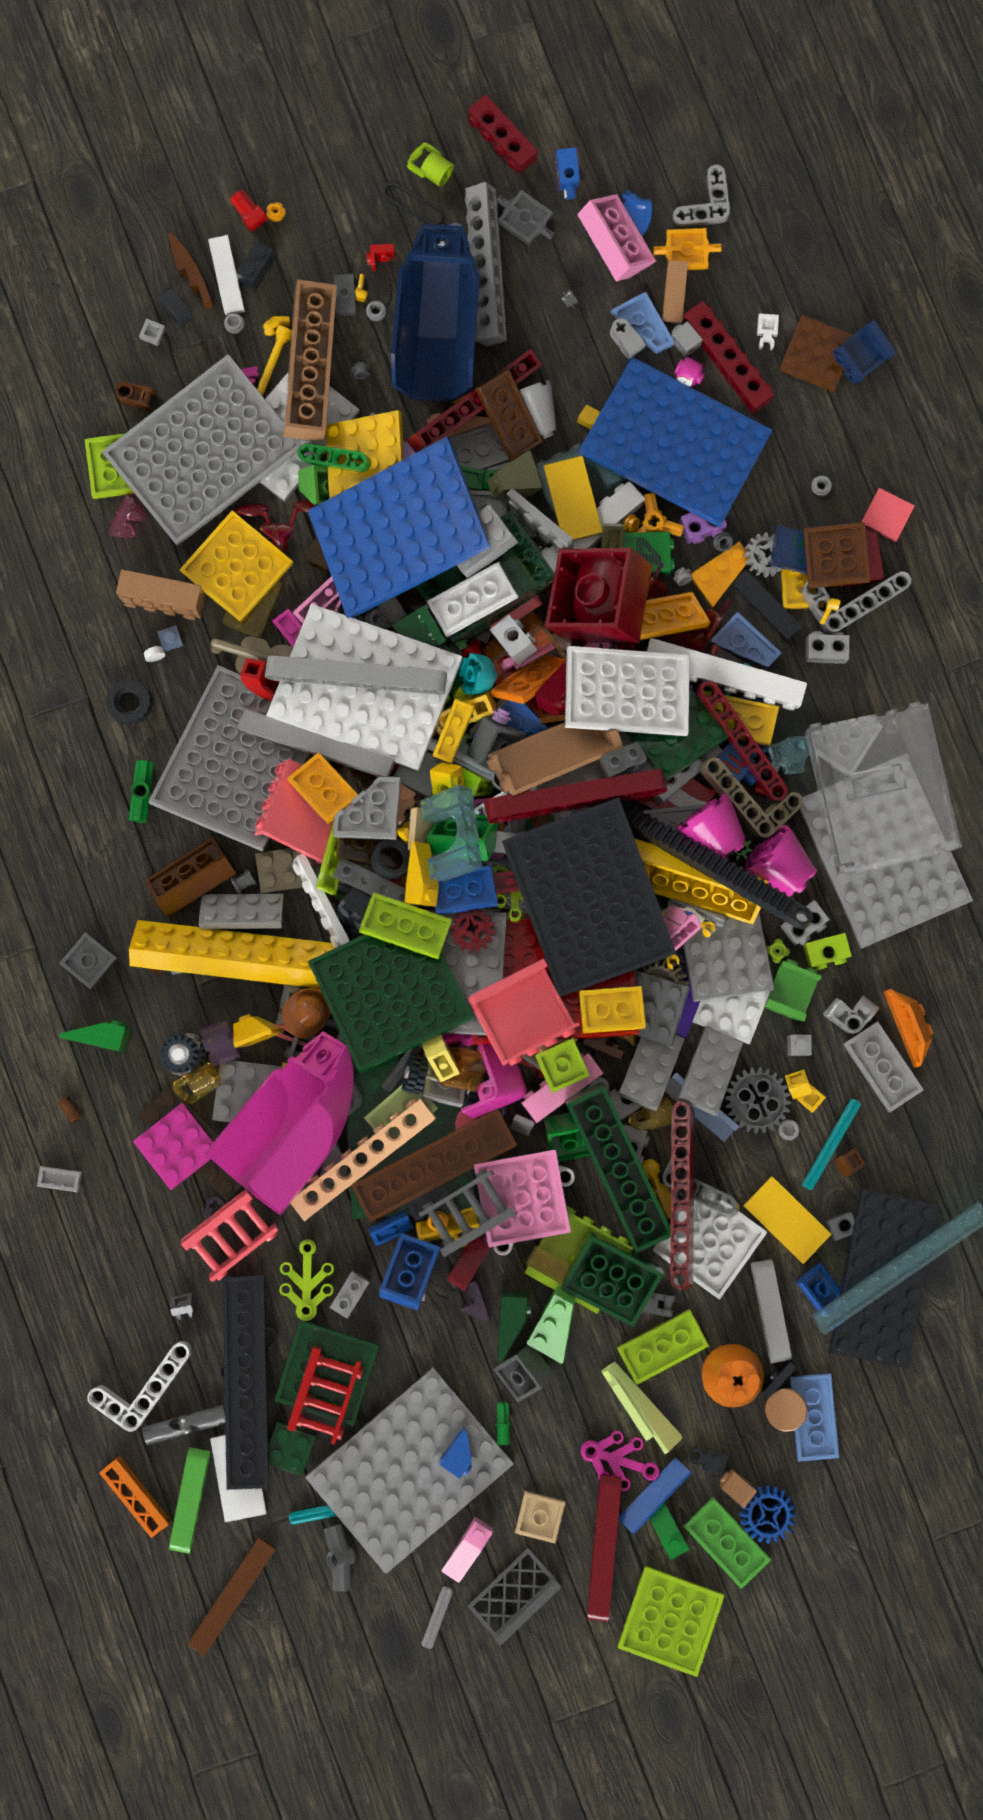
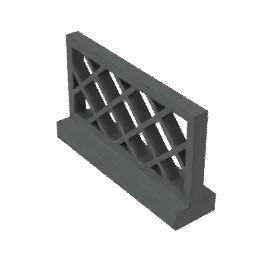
(528, 1609)

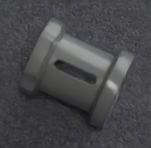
(243, 881)

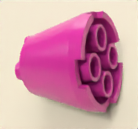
(715, 827)
(781, 862)

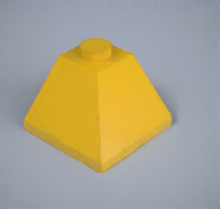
(253, 1030)

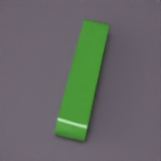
(189, 1500)

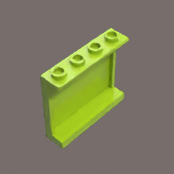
(567, 1244)

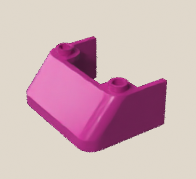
(505, 1081)

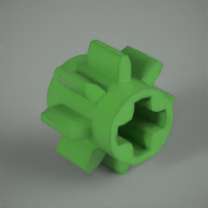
(742, 854)

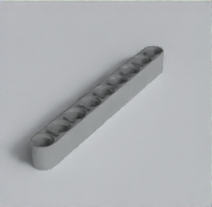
(356, 675)

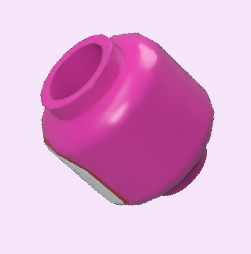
(689, 372)

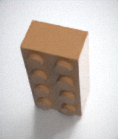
(160, 594)

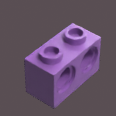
(705, 528)

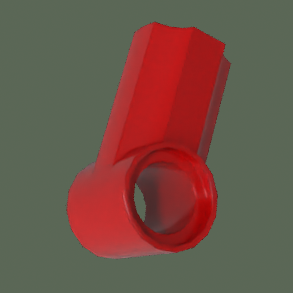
(251, 214)

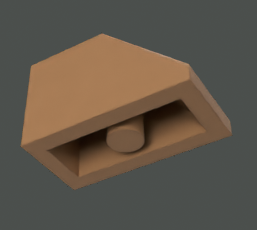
(737, 1487)

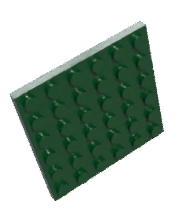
(387, 997)

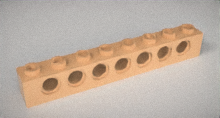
(424, 1116)

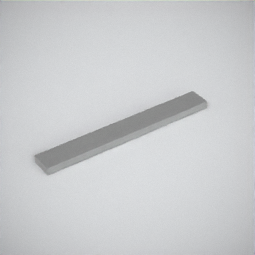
(313, 743)

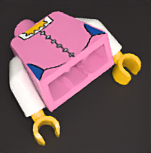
(682, 925)

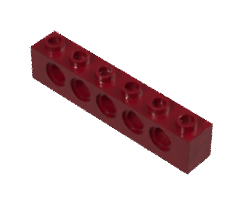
(728, 368)

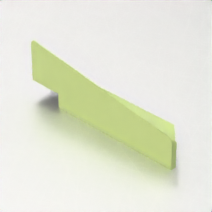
(641, 1409)

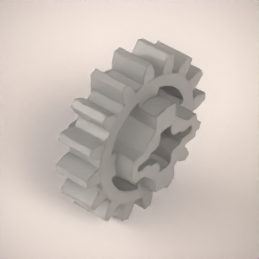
(756, 555)

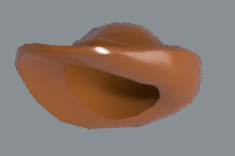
(305, 1013)

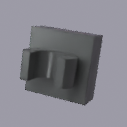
(181, 1305)

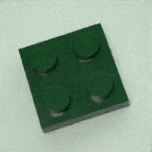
(290, 1449)

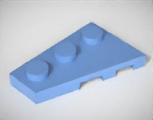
(645, 321)
(745, 641)

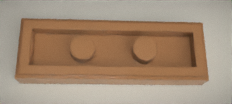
(674, 292)

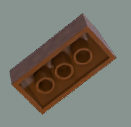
(190, 877)

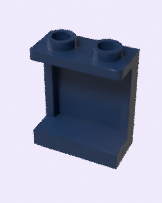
(863, 352)

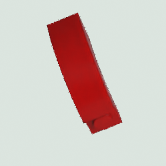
(254, 679)

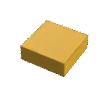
(812, 1100)

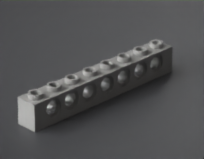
(482, 212)

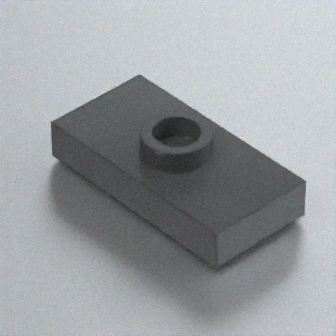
(345, 294)

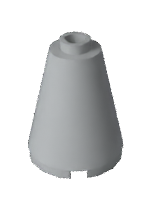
(541, 407)

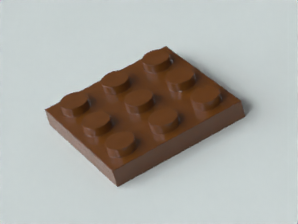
(810, 353)
(836, 555)

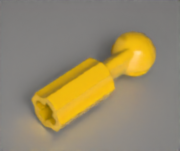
(661, 1191)

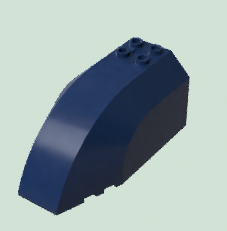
(436, 317)

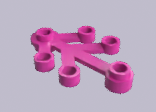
(615, 1458)

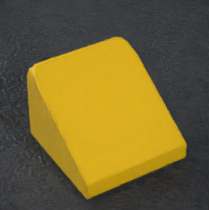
(588, 416)
(798, 1084)

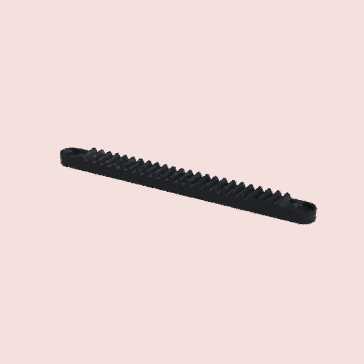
(716, 867)

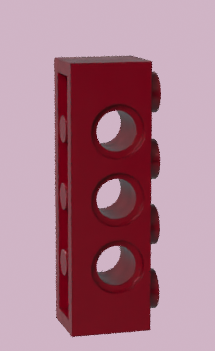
(484, 110)

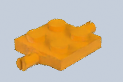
(689, 247)

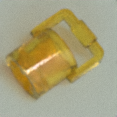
(200, 1082)
(654, 1119)

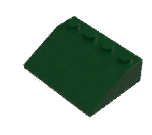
(612, 1277)
(512, 1315)

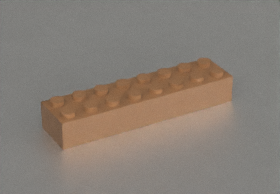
(310, 361)

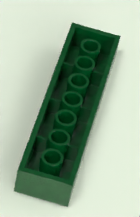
(619, 1167)

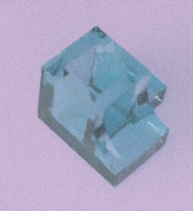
(790, 754)

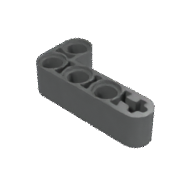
(702, 1190)

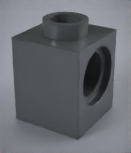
(833, 1225)

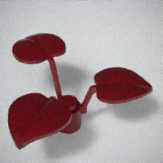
(278, 532)

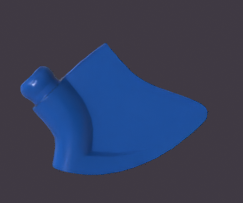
(639, 211)

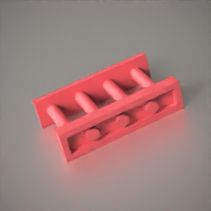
(210, 1228)

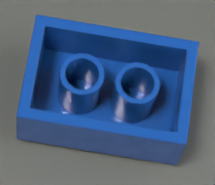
(409, 1271)

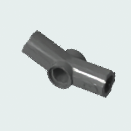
(339, 1558)

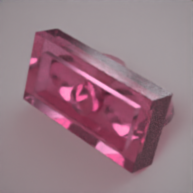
(126, 510)

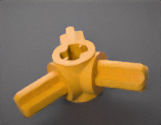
(653, 513)

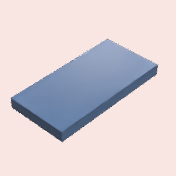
(818, 1434)

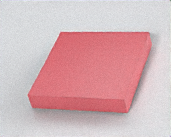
(887, 515)

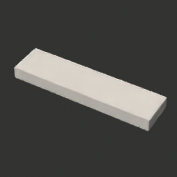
(226, 275)

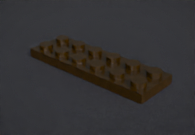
(210, 1172)

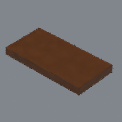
(508, 414)

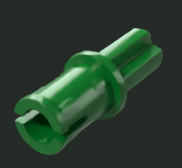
(503, 1423)

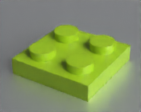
(562, 1065)

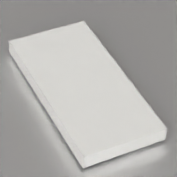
(472, 599)
(235, 1503)

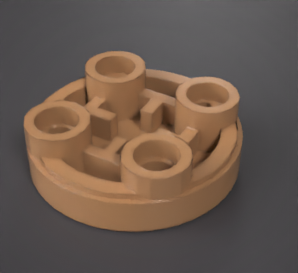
(786, 1409)

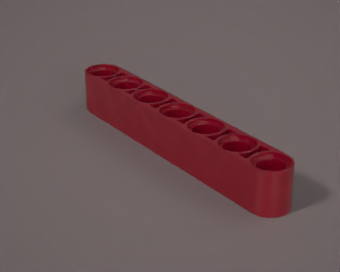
(750, 746)
(604, 1548)

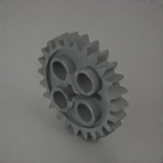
(741, 1108)

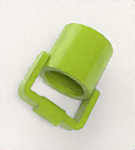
(434, 167)

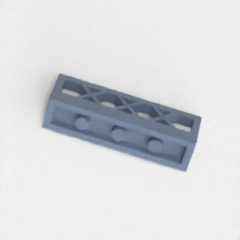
(719, 1125)

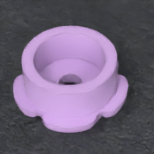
(501, 716)

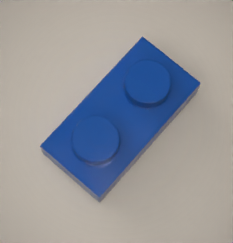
(390, 1228)

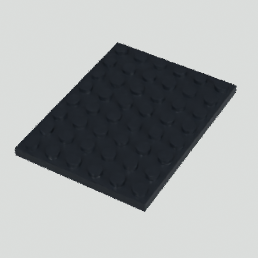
(589, 897)

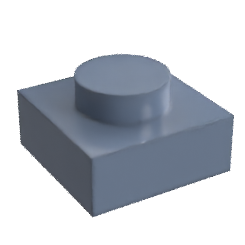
(170, 638)

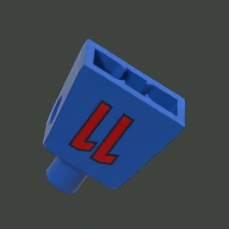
(735, 765)

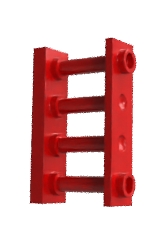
(305, 1399)

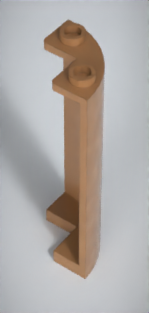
(549, 755)

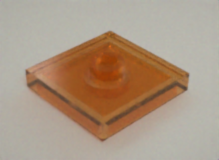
(471, 1069)

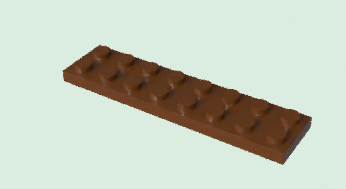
(433, 1165)

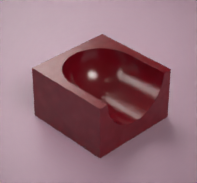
(599, 595)

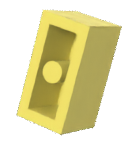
(440, 1058)

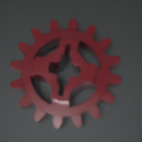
(480, 929)

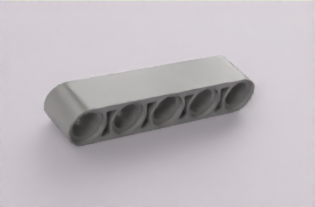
(771, 1311)

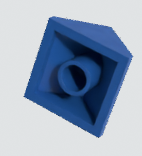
(818, 1287)

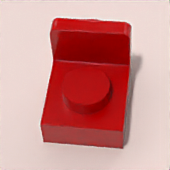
(381, 252)

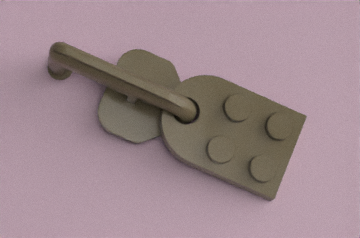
(250, 648)

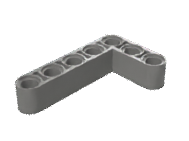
(856, 605)

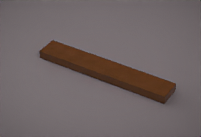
(231, 1596)

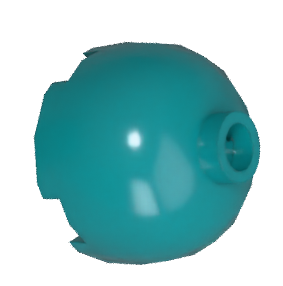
(477, 674)

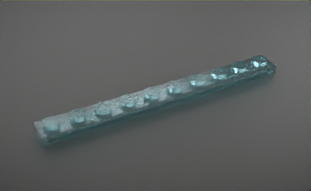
(899, 1269)

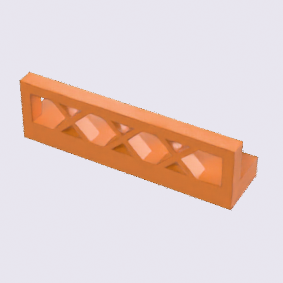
(139, 1493)

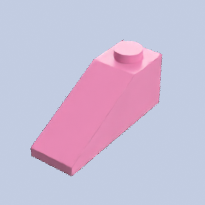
(467, 1549)

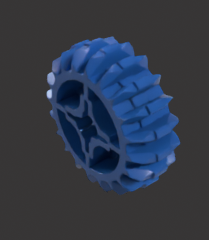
(760, 1520)

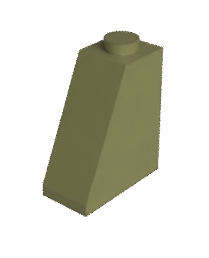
(517, 475)

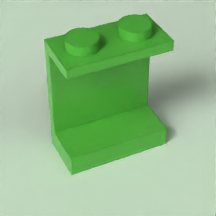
(792, 990)

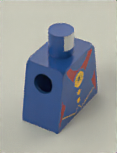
(567, 165)

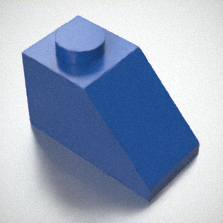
(457, 1456)

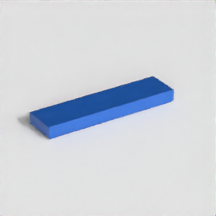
(654, 1496)

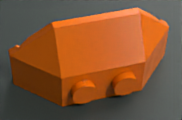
(911, 1025)

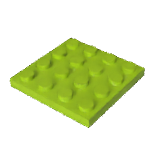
(670, 1621)

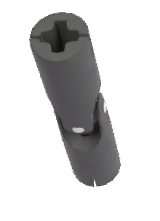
(193, 1422)

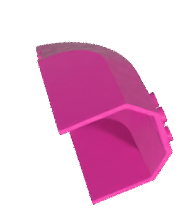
(289, 1124)

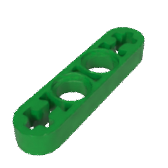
(334, 455)

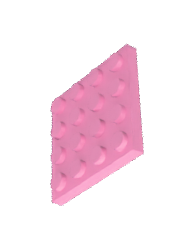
(536, 1192)

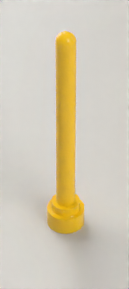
(282, 335)

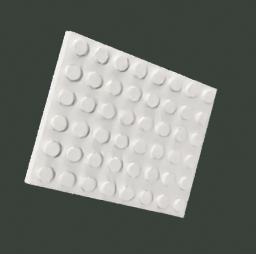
(372, 719)

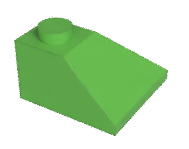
(314, 483)

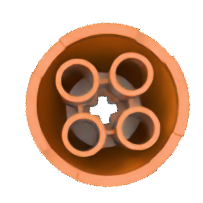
(723, 1365)

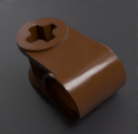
(139, 395)

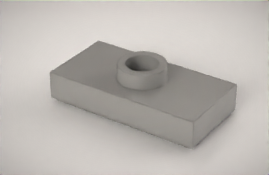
(59, 1179)

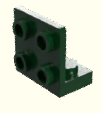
(421, 626)

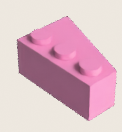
(325, 597)

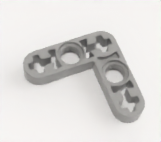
(714, 205)

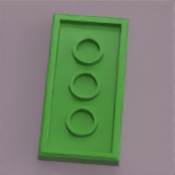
(727, 1542)

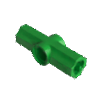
(140, 804)

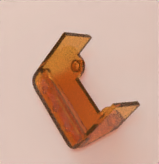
(532, 624)

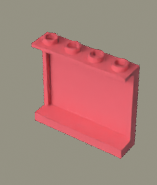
(291, 818)
(522, 1013)

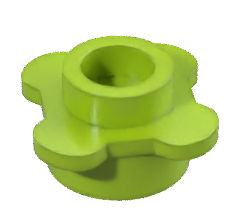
(783, 951)

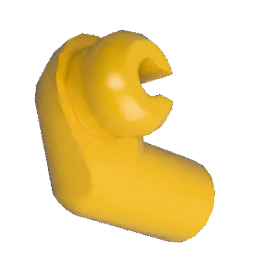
(273, 322)

